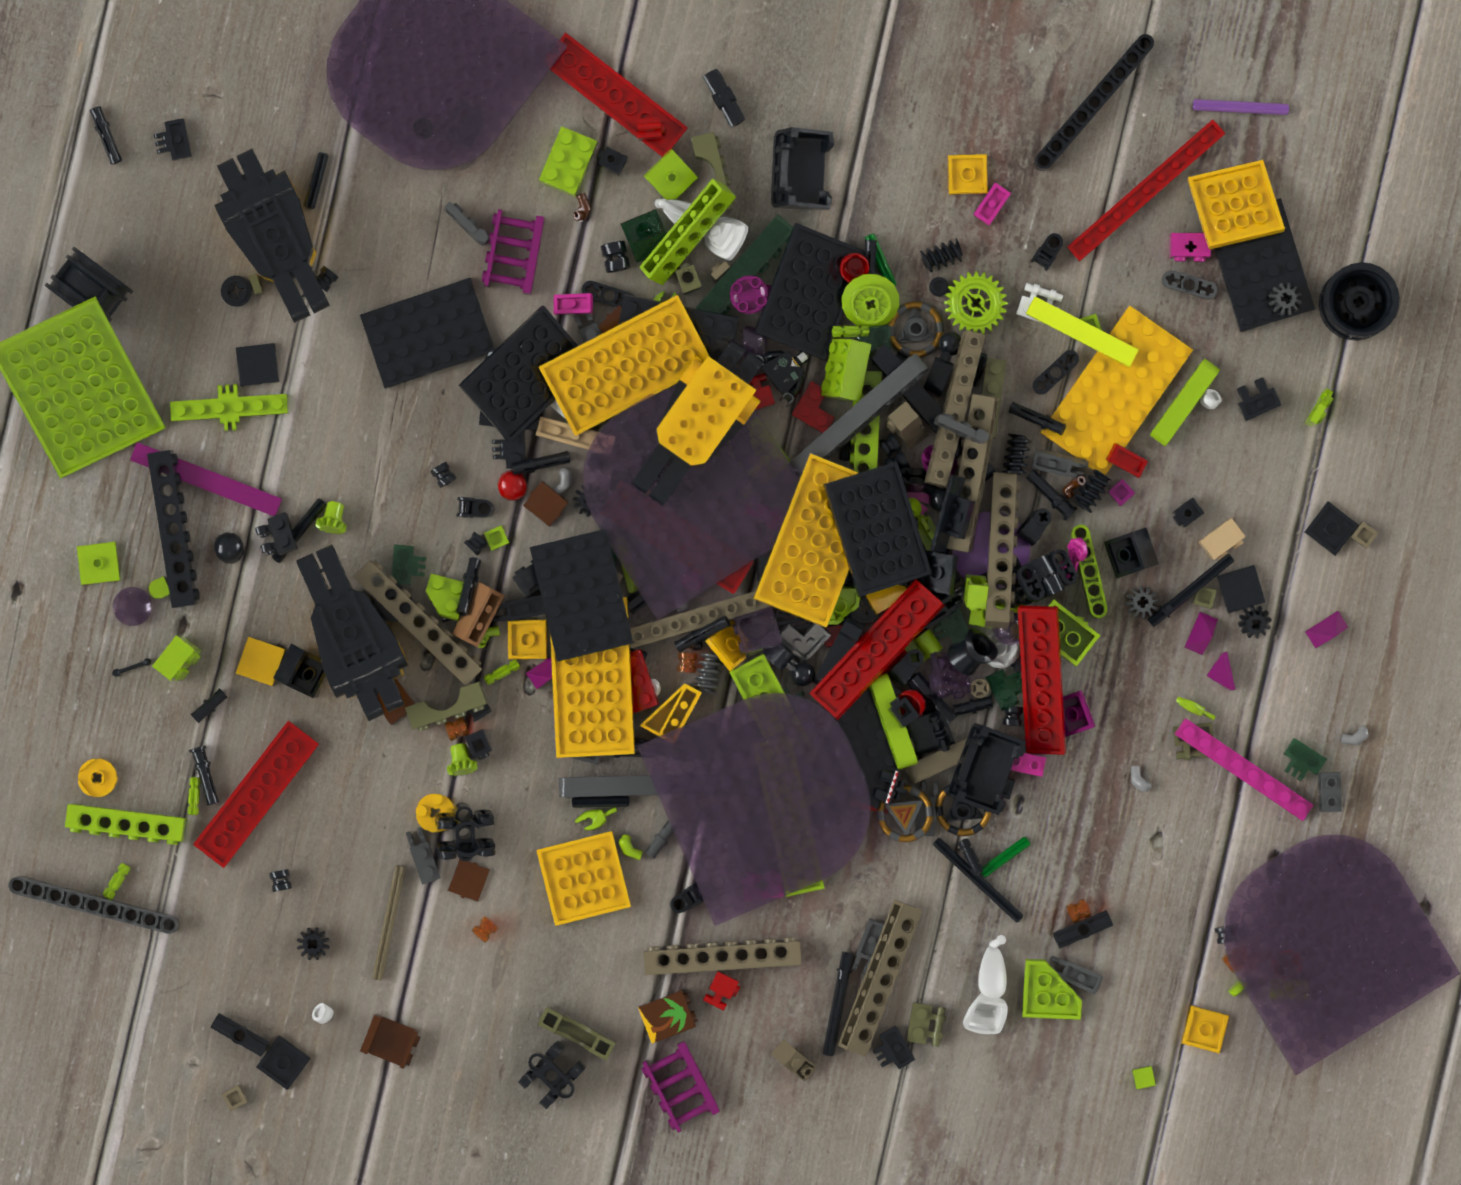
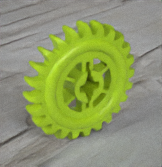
(962, 289)

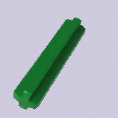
(881, 262)
(1005, 856)

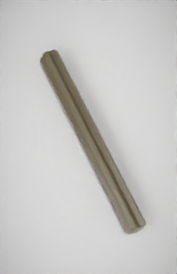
(388, 923)

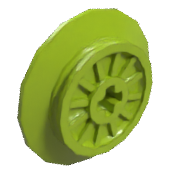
(868, 288)

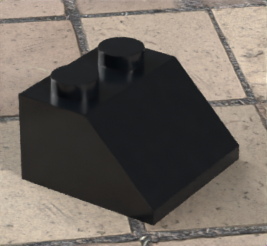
(1131, 553)
(300, 671)

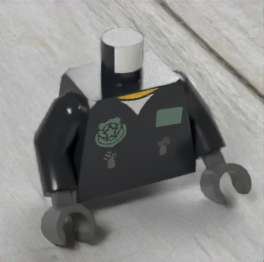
(785, 372)

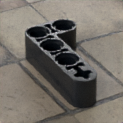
(843, 643)

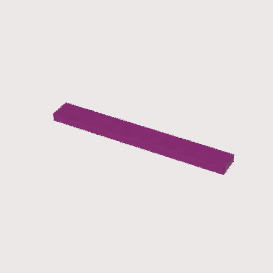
(214, 482)

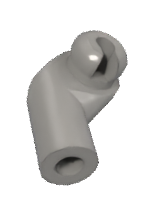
(566, 481)
(1360, 736)
(1137, 781)

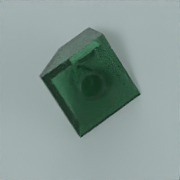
(643, 234)

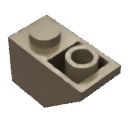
(794, 1060)

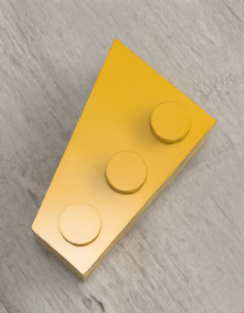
(673, 711)

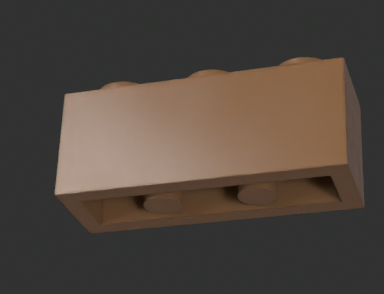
(481, 612)

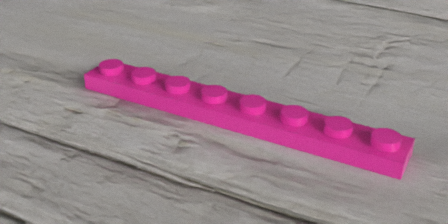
(1243, 769)

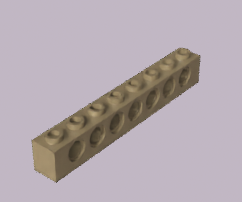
(956, 406)
(976, 483)
(1002, 483)
(694, 619)
(464, 674)
(653, 967)
(871, 983)

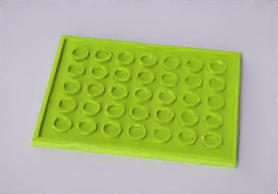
(78, 387)

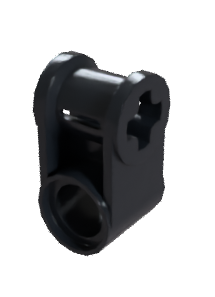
(1047, 252)
(473, 508)
(1032, 528)
(905, 668)
(688, 897)

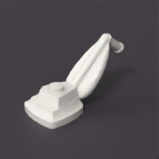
(722, 238)
(988, 1010)

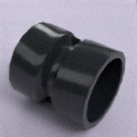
(615, 249)

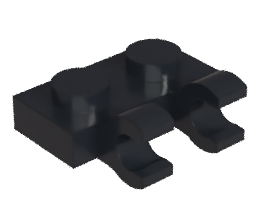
(1258, 404)
(282, 535)

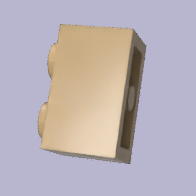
(1222, 539)

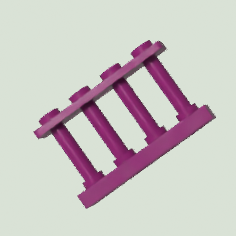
(528, 264)
(699, 1088)

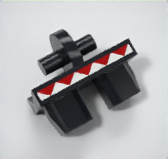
(886, 795)

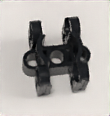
(1043, 577)
(451, 849)
(541, 1070)

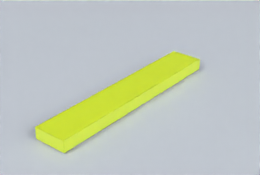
(1082, 331)

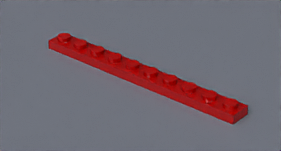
(1146, 190)

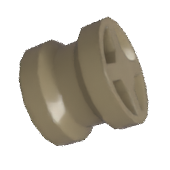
(981, 689)

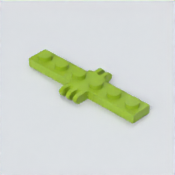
(229, 407)

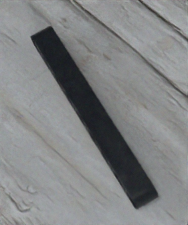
(1098, 94)
(919, 398)

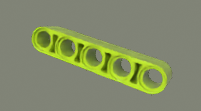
(1184, 402)
(1095, 579)
(897, 737)

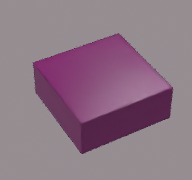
(1121, 492)

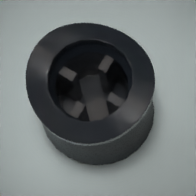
(972, 652)

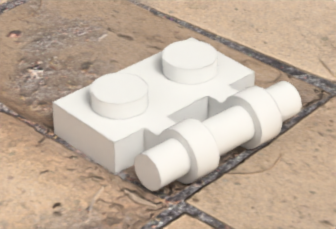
(1036, 290)

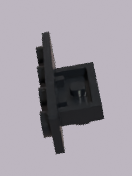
(953, 516)

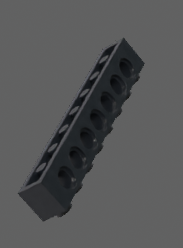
(168, 539)

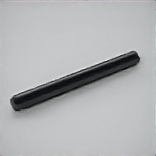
(978, 880)

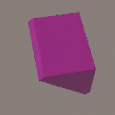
(1076, 714)

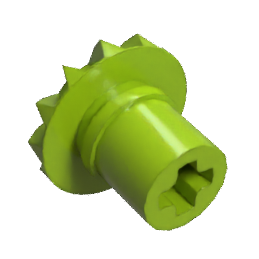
(332, 520)
(460, 761)

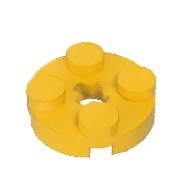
(96, 789)
(424, 810)

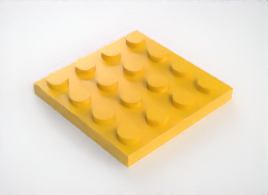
(1236, 204)
(583, 878)

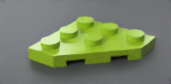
(1047, 993)

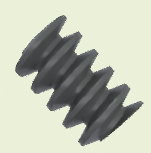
(708, 672)

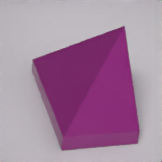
(1326, 629)
(1201, 633)
(1222, 672)
(541, 673)

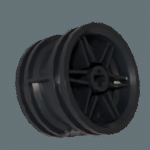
(84, 279)
(1385, 293)

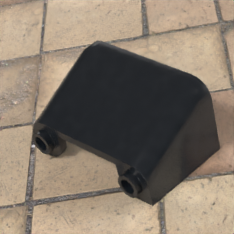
(800, 169)
(985, 768)

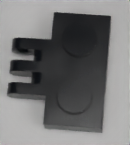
(174, 140)
(513, 451)
(894, 1049)

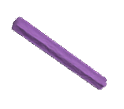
(1240, 107)

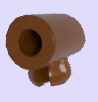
(584, 208)
(1073, 484)

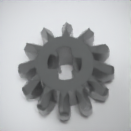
(1282, 304)
(1146, 608)

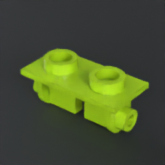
(926, 530)

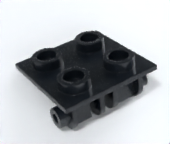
(931, 732)

